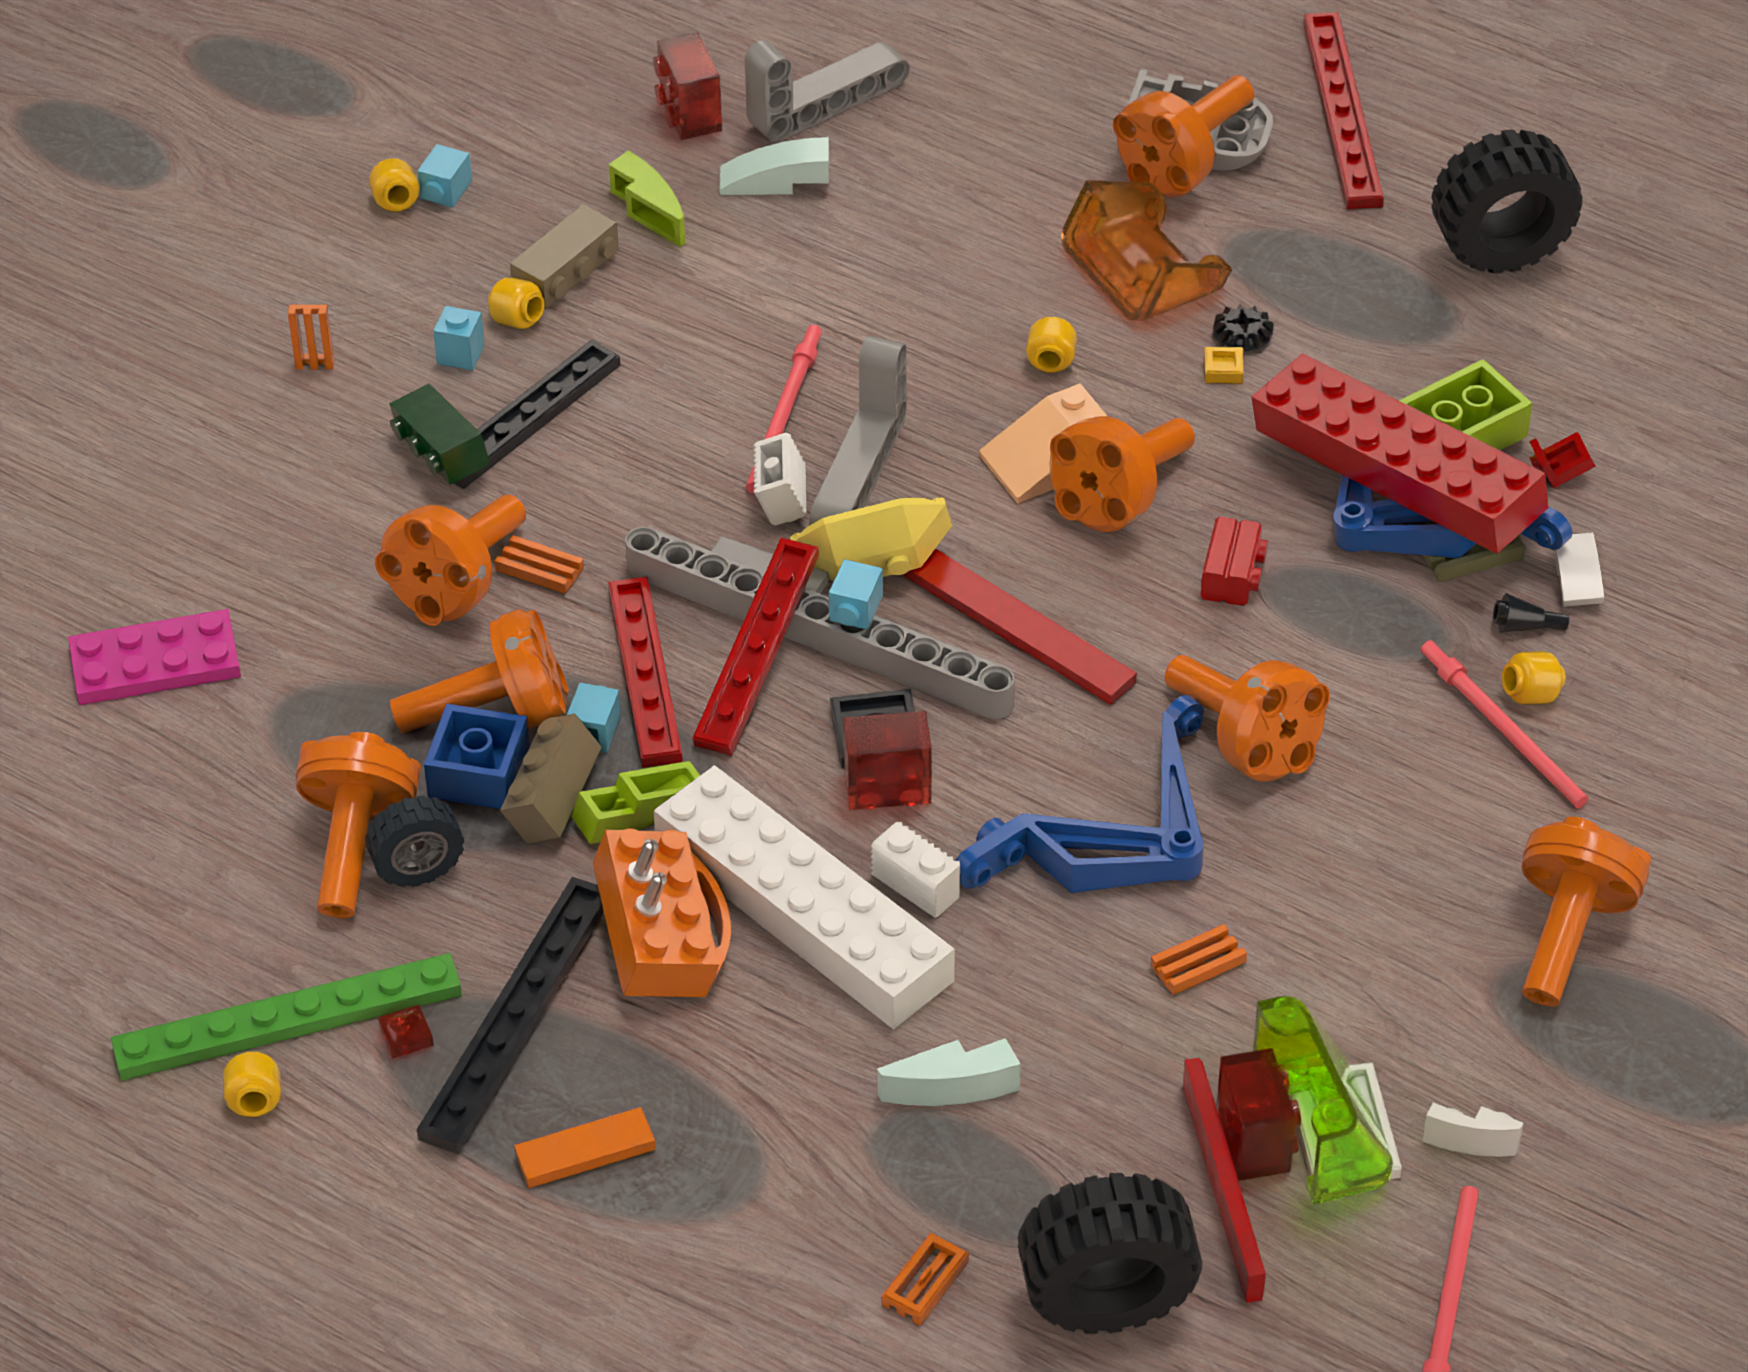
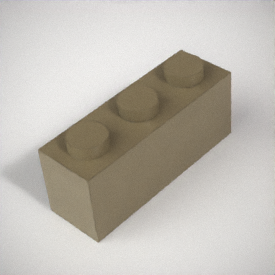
(567, 253)
(550, 778)

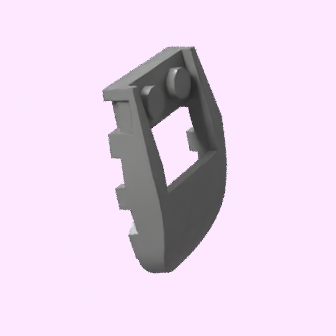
(1235, 140)

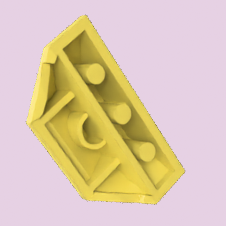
(884, 535)

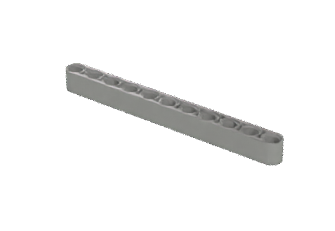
(882, 649)

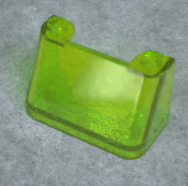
(1349, 1144)

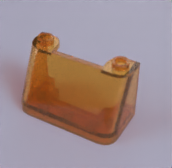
(1122, 250)

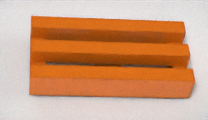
(312, 357)
(542, 560)
(1194, 955)
(907, 1305)

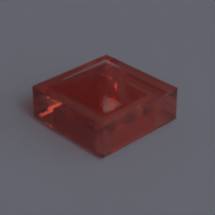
(405, 1031)

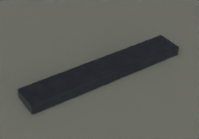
(543, 402)

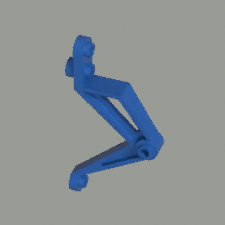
(1363, 526)
(1173, 848)

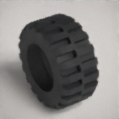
(1487, 174)
(1109, 1253)

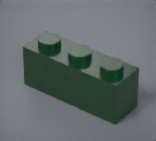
(438, 434)

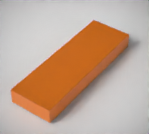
(584, 1147)

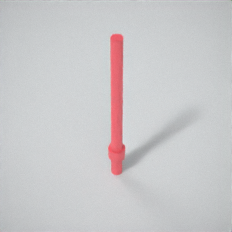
(802, 359)
(1455, 675)
(1452, 1282)

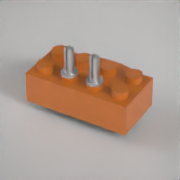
(659, 914)

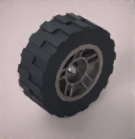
(414, 841)

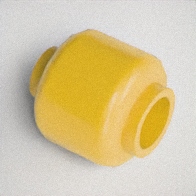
(394, 185)
(515, 303)
(1051, 344)
(1533, 678)
(251, 1084)

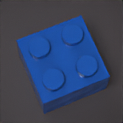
(475, 755)

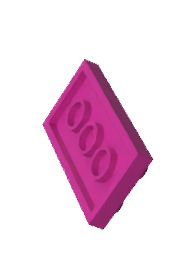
(153, 656)

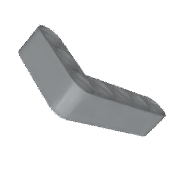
(788, 107)
(871, 432)

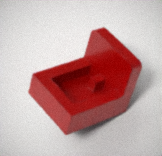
(1562, 459)

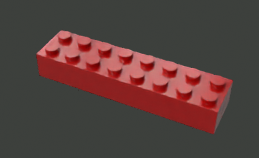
(1401, 453)

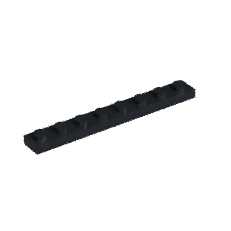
(512, 1017)

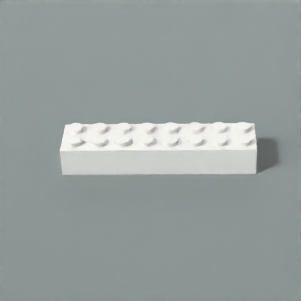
(810, 898)

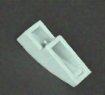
(776, 168)
(951, 1075)

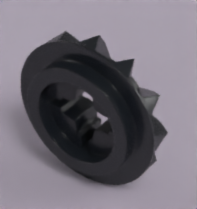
(1230, 334)

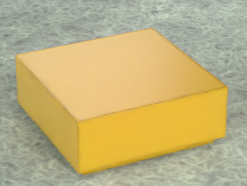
(1223, 365)

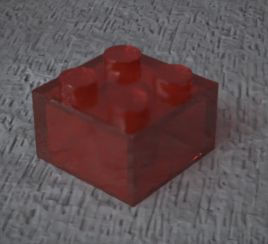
(688, 86)
(887, 760)
(1257, 1113)

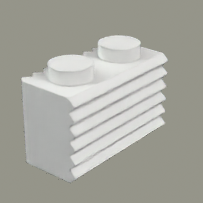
(780, 479)
(916, 869)

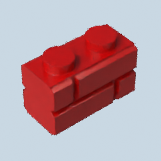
(1232, 561)

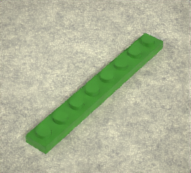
(285, 1016)

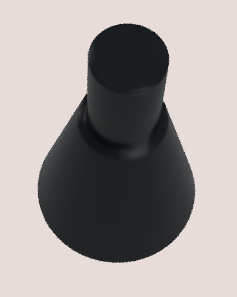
(1519, 615)

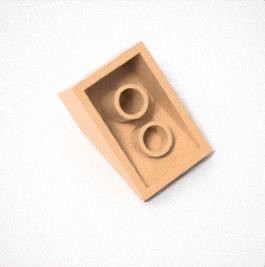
(1022, 451)

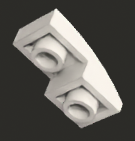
(1579, 571)
(1486, 1135)

